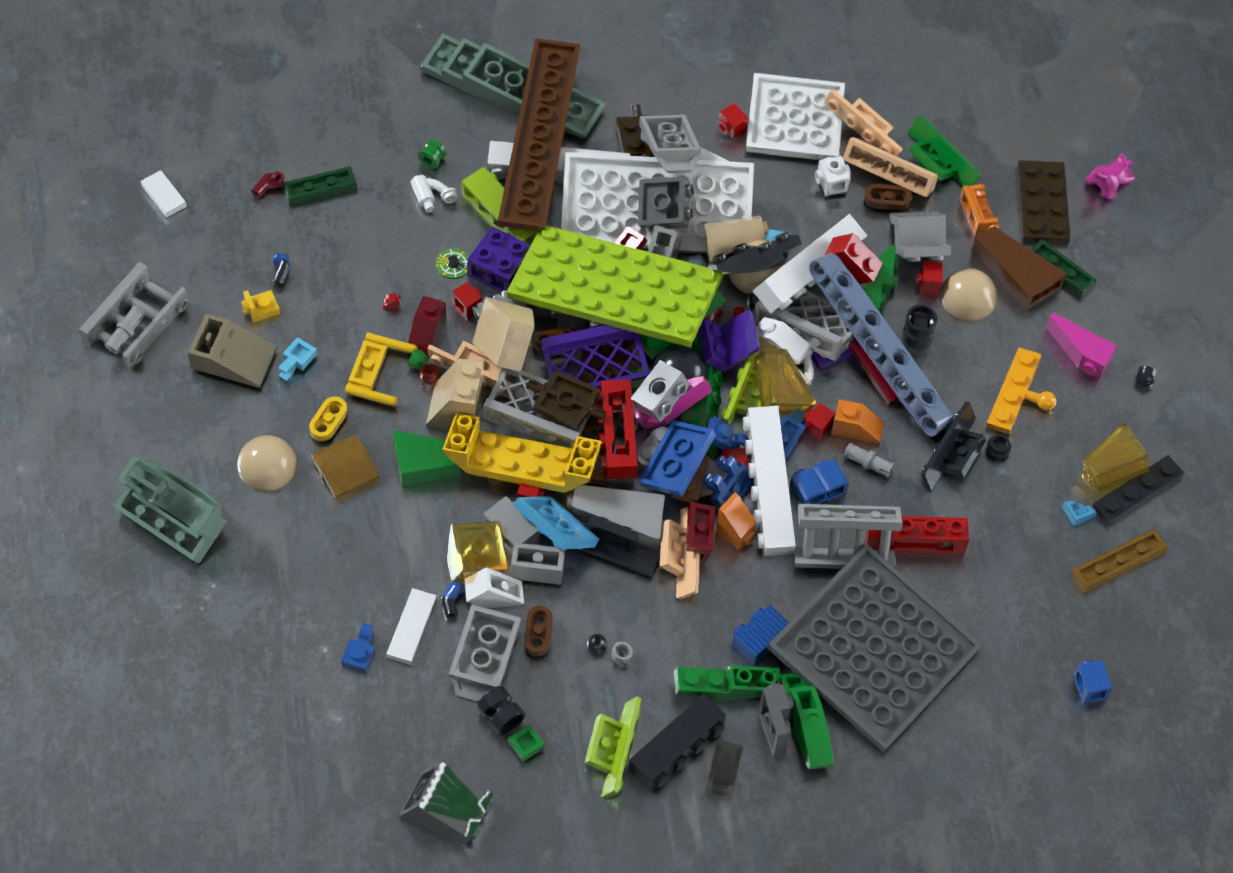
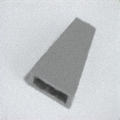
(622, 507)

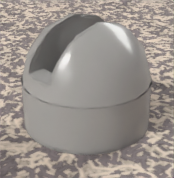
(625, 653)

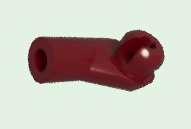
(268, 181)

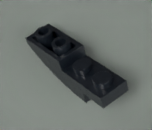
(755, 258)

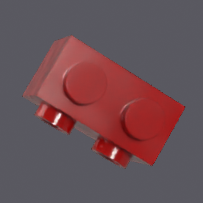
(855, 257)

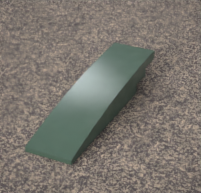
(499, 80)

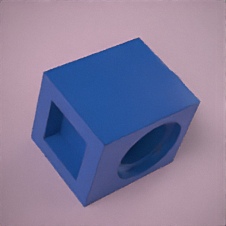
(1092, 681)

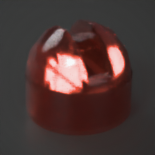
(429, 373)

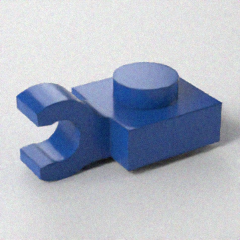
(724, 434)
(359, 652)

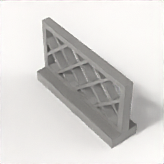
(820, 339)
(526, 423)

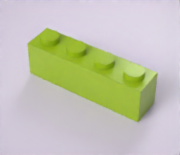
(485, 195)

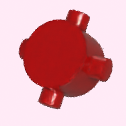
(391, 301)

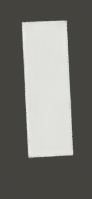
(411, 626)

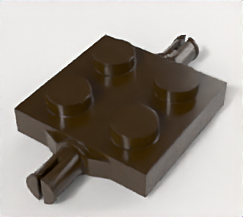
(630, 134)
(566, 400)

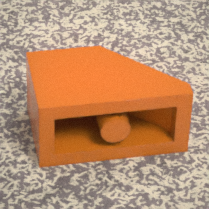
(857, 423)
(735, 523)

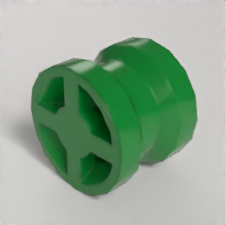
(432, 154)

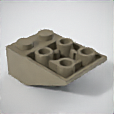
(230, 351)

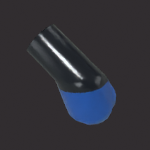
(282, 270)
(449, 596)

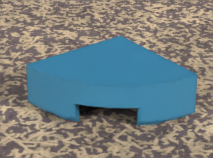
(1078, 512)

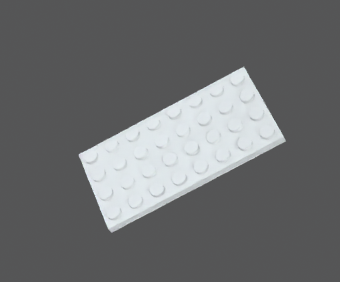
(604, 196)

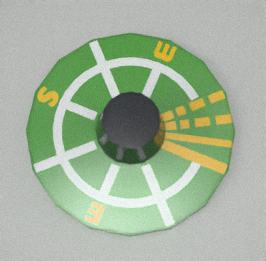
(452, 263)

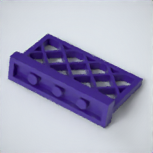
(595, 338)

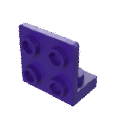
(496, 259)
(730, 343)

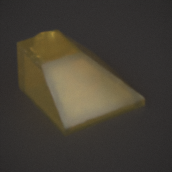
(475, 548)

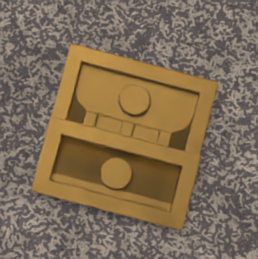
(345, 465)

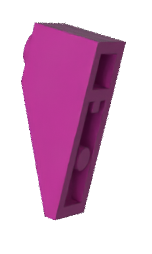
(1083, 347)
(695, 392)

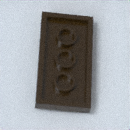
(1043, 201)

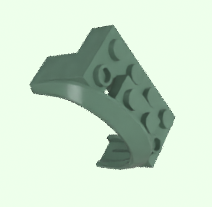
(178, 498)

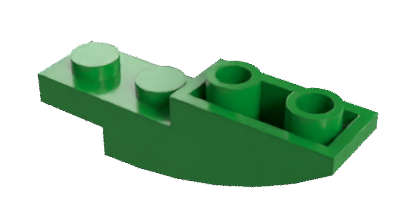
(885, 280)
(725, 684)
(809, 722)

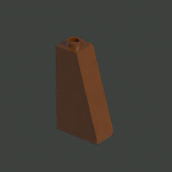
(1017, 267)

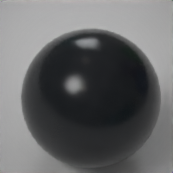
(684, 359)

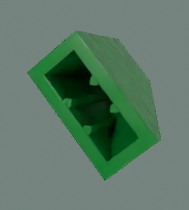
(422, 458)

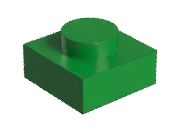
(526, 742)

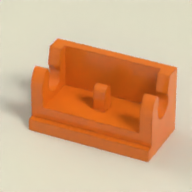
(977, 209)

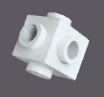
(833, 175)

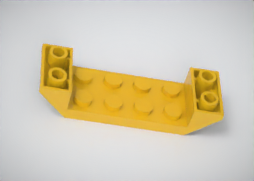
(519, 459)

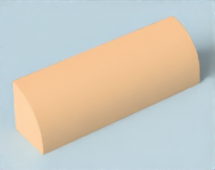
(890, 167)

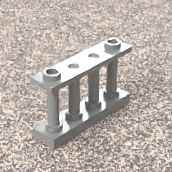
(124, 296)
(844, 517)

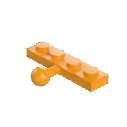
(1015, 390)

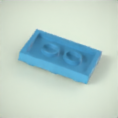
(556, 522)

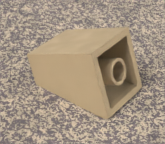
(727, 234)
(504, 333)
(456, 392)

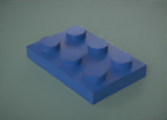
(677, 458)

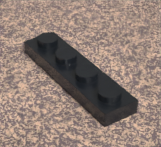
(1137, 490)

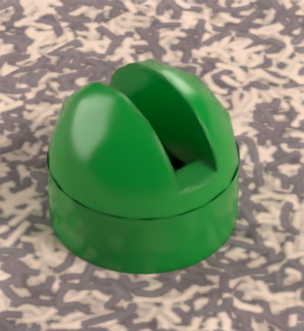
(417, 359)

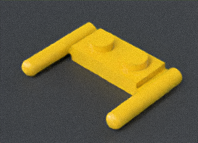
(368, 367)

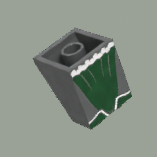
(447, 803)

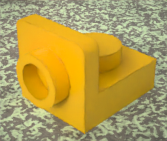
(260, 305)

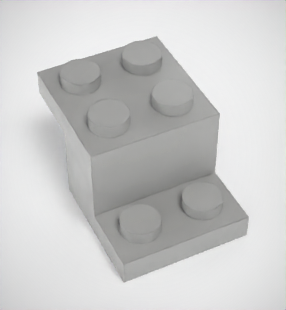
(920, 235)

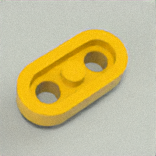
(326, 420)

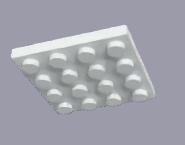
(792, 118)

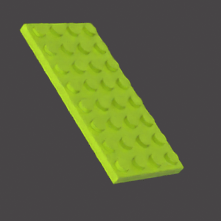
(615, 285)

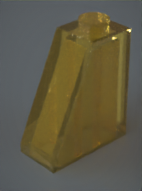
(781, 382)
(1115, 460)

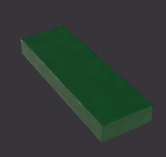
(319, 185)
(1076, 278)

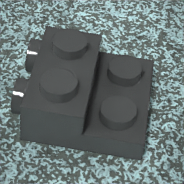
(665, 202)
(775, 713)

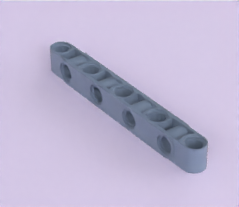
(881, 344)

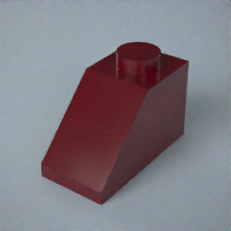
(427, 323)

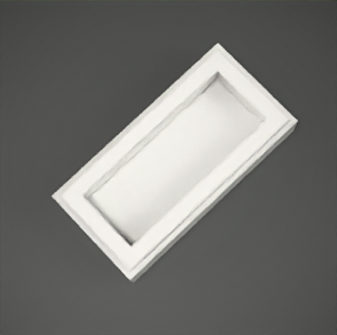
(163, 194)

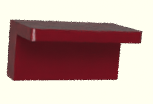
(700, 530)

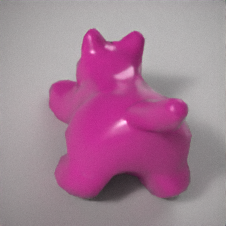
(1111, 176)

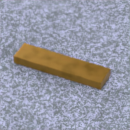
(1119, 560)

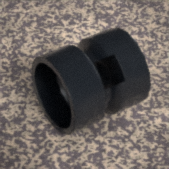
(919, 326)
(501, 710)

